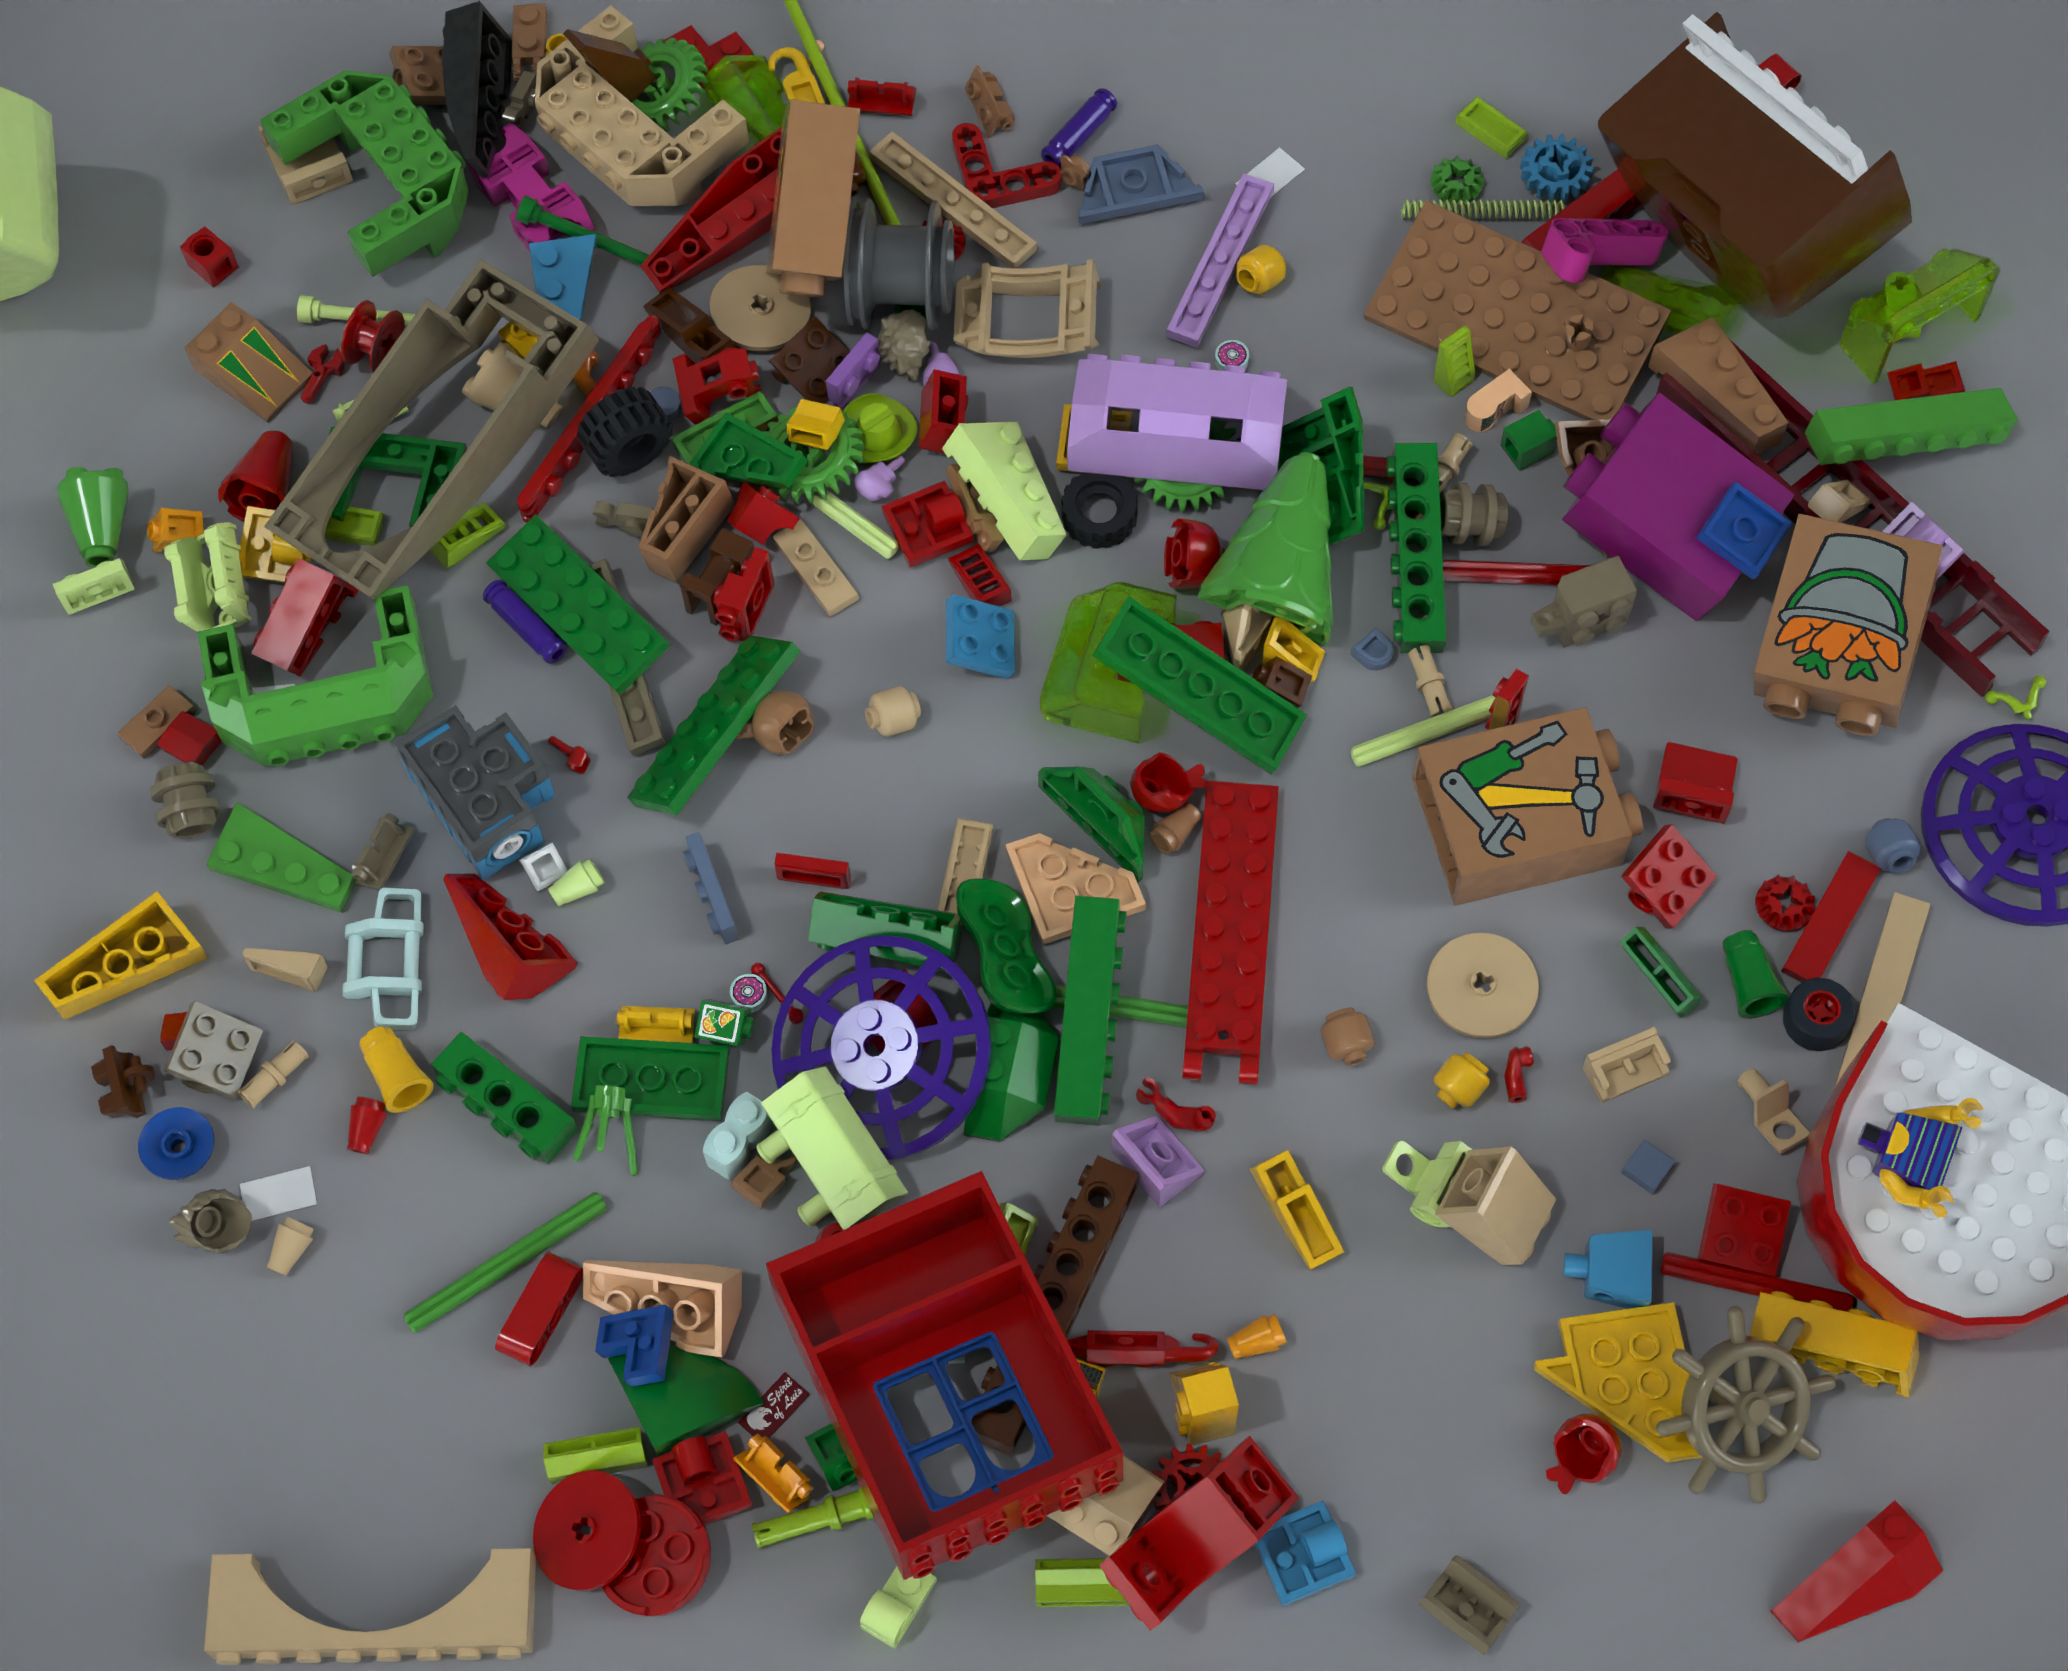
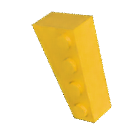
(121, 958)
(1842, 1340)

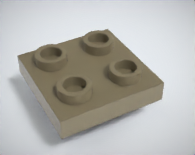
(213, 1051)

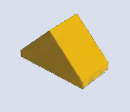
(1292, 646)

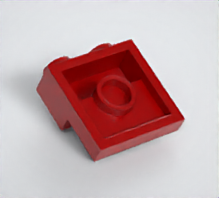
(744, 597)

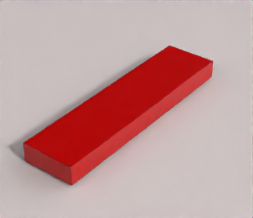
(1831, 918)

